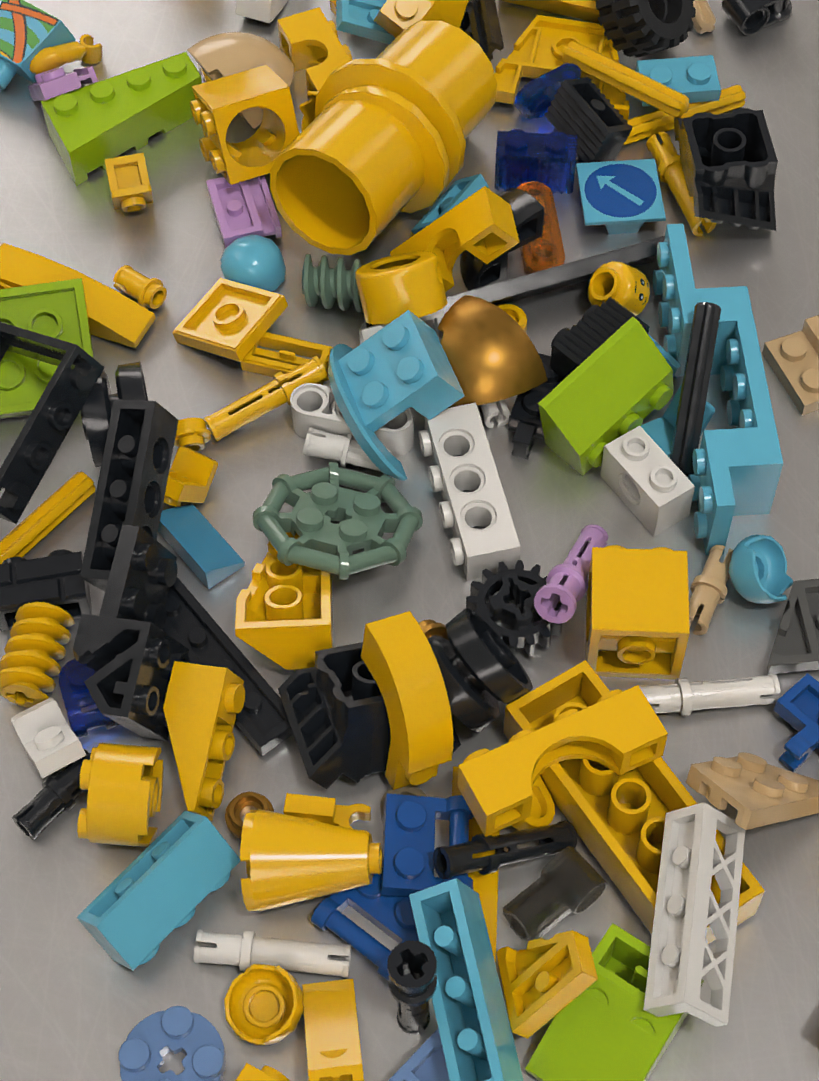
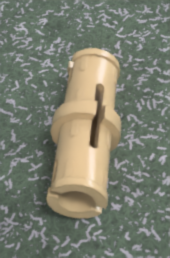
(709, 589)

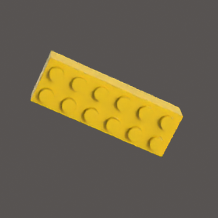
(616, 814)

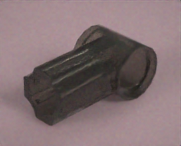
(563, 887)

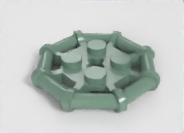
(361, 519)

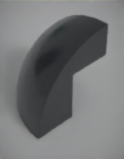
(529, 224)

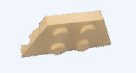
(755, 789)

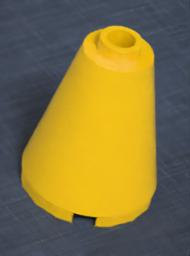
(302, 859)

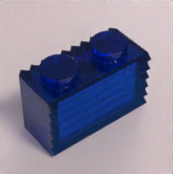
(535, 158)

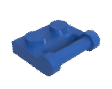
(411, 840)
(386, 912)

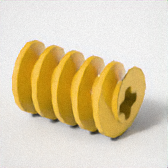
(34, 653)

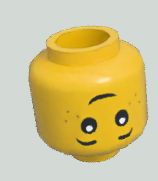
(622, 283)

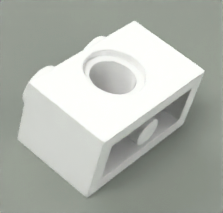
(647, 480)

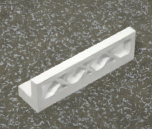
(685, 909)

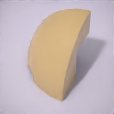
(238, 52)

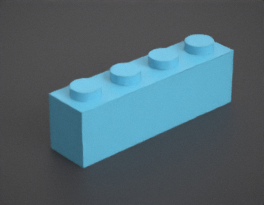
(468, 987)

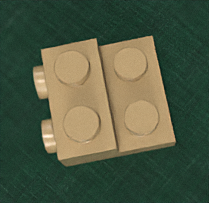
(796, 364)

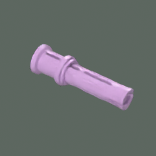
(569, 580)

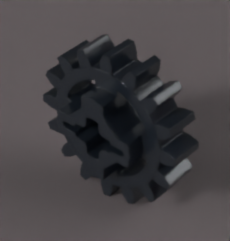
(504, 617)

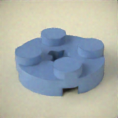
(173, 1032)

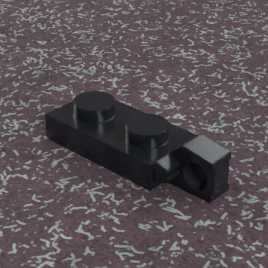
(525, 414)

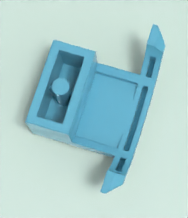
(388, 375)

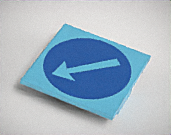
(620, 194)

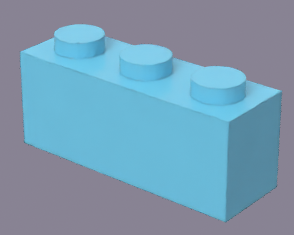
(159, 890)

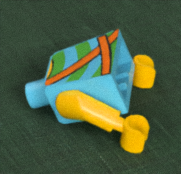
(38, 42)

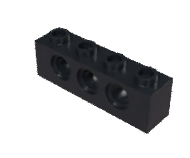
(129, 481)

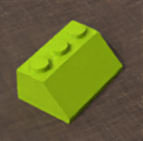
(606, 397)

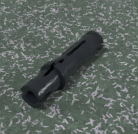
(458, 858)

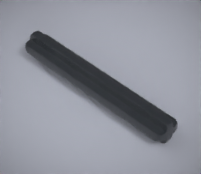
(695, 385)

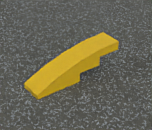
(109, 312)

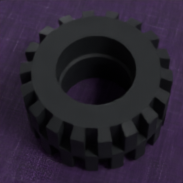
(645, 25)

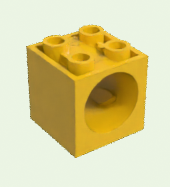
(222, 100)
(637, 612)

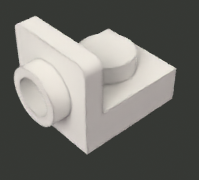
(47, 737)

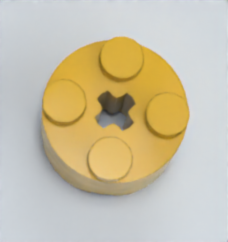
(122, 794)

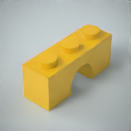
(312, 46)
(478, 224)

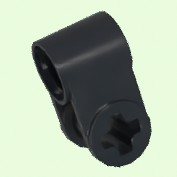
(755, 15)

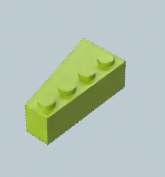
(120, 113)

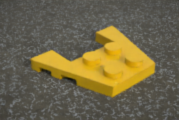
(540, 51)

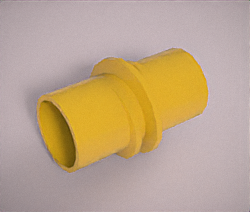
(384, 137)

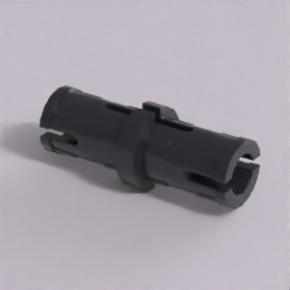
(54, 798)

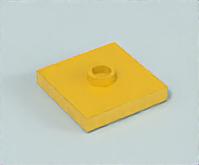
(230, 319)

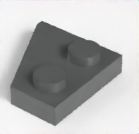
(798, 634)

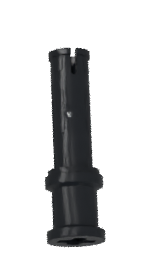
(412, 983)

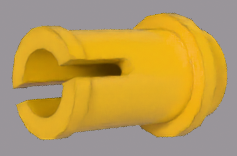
(147, 291)

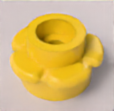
(192, 433)

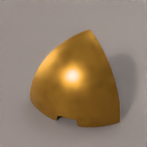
(488, 352)

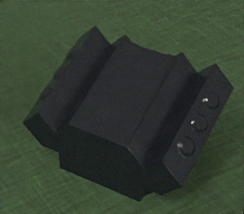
(729, 167)
(339, 717)

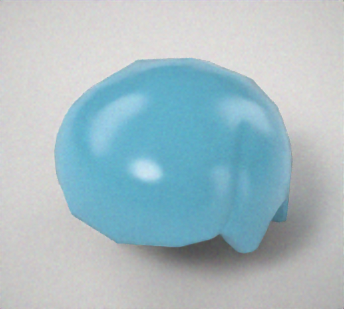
(254, 262)
(760, 570)

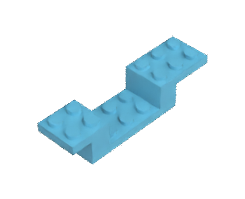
(737, 466)

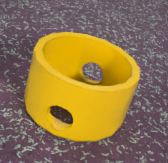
(400, 284)

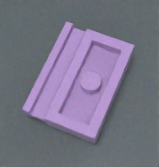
(57, 82)
(243, 208)

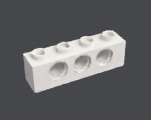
(462, 433)

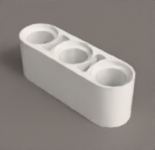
(316, 407)

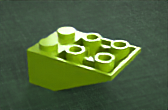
(605, 1028)

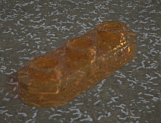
(551, 243)

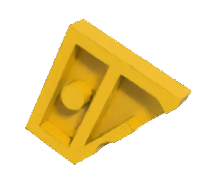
(544, 978)

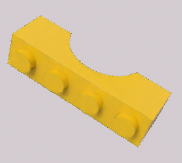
(614, 732)

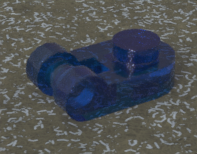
(537, 94)
(77, 696)

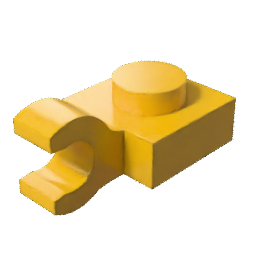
(325, 810)

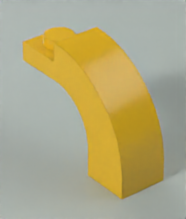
(413, 697)

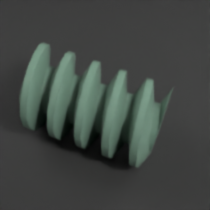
(330, 283)

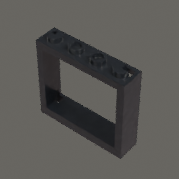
(51, 417)

